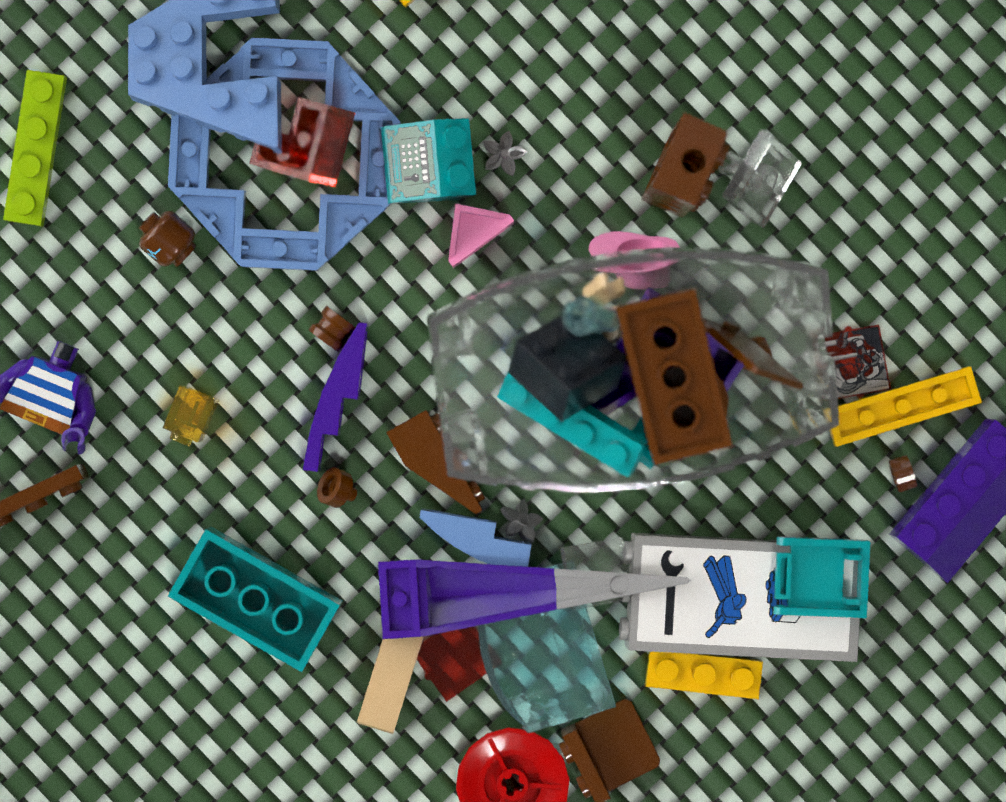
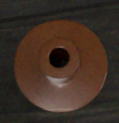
(336, 488)

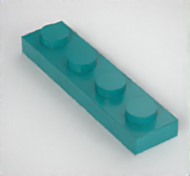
(587, 429)

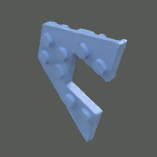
(171, 71)

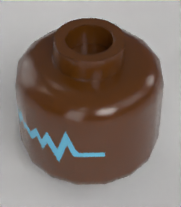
(167, 238)

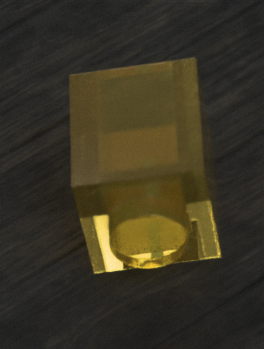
(190, 415)

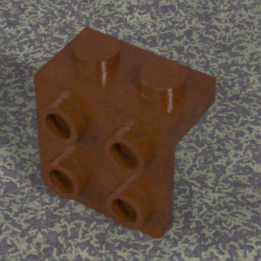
(608, 749)

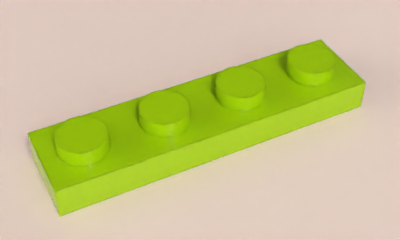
(35, 148)

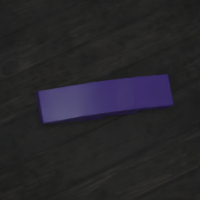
(342, 383)

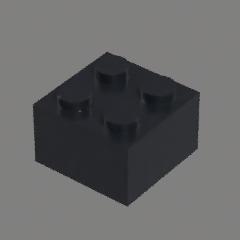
(566, 369)

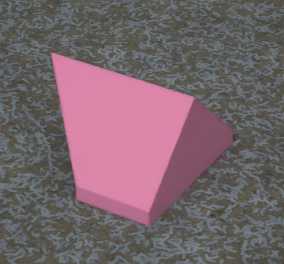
(473, 230)

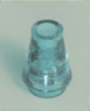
(586, 317)

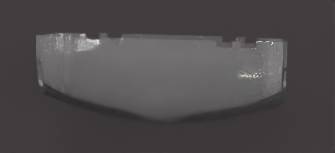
(758, 291)

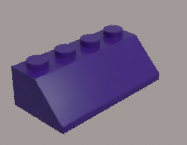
(959, 504)

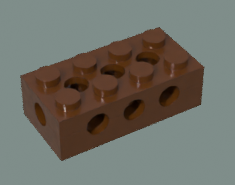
(698, 148)
(656, 397)

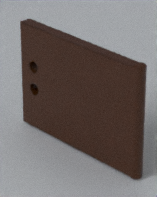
(750, 353)

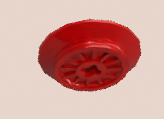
(508, 753)

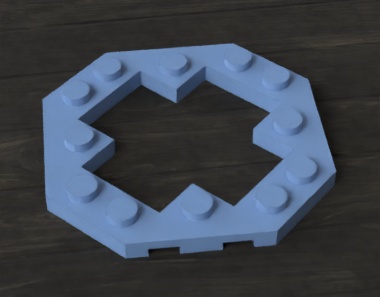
(339, 215)

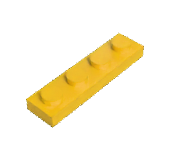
(905, 406)

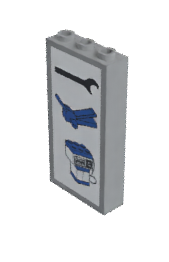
(726, 602)

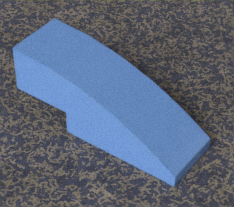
(477, 538)

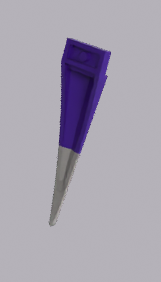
(446, 596)

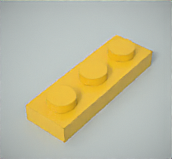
(704, 674)

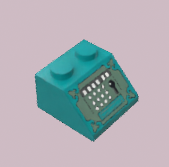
(428, 161)

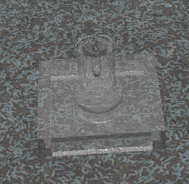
(759, 177)

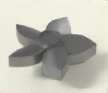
(503, 154)
(521, 522)

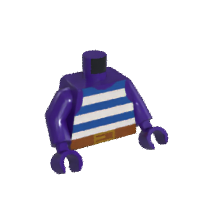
(50, 394)

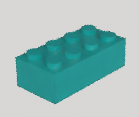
(255, 598)

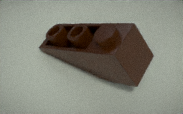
(422, 452)

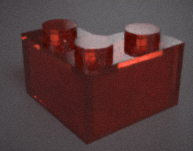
(313, 145)

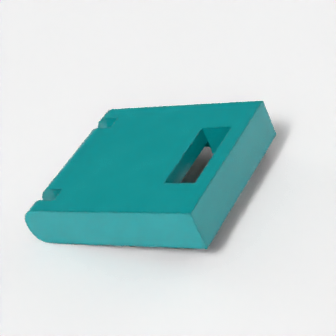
(814, 577)

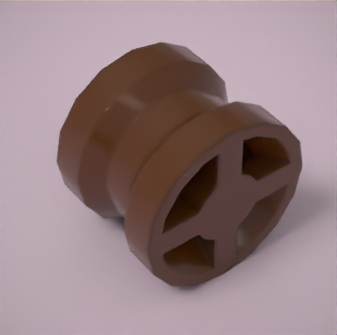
(332, 328)

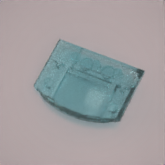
(546, 667)

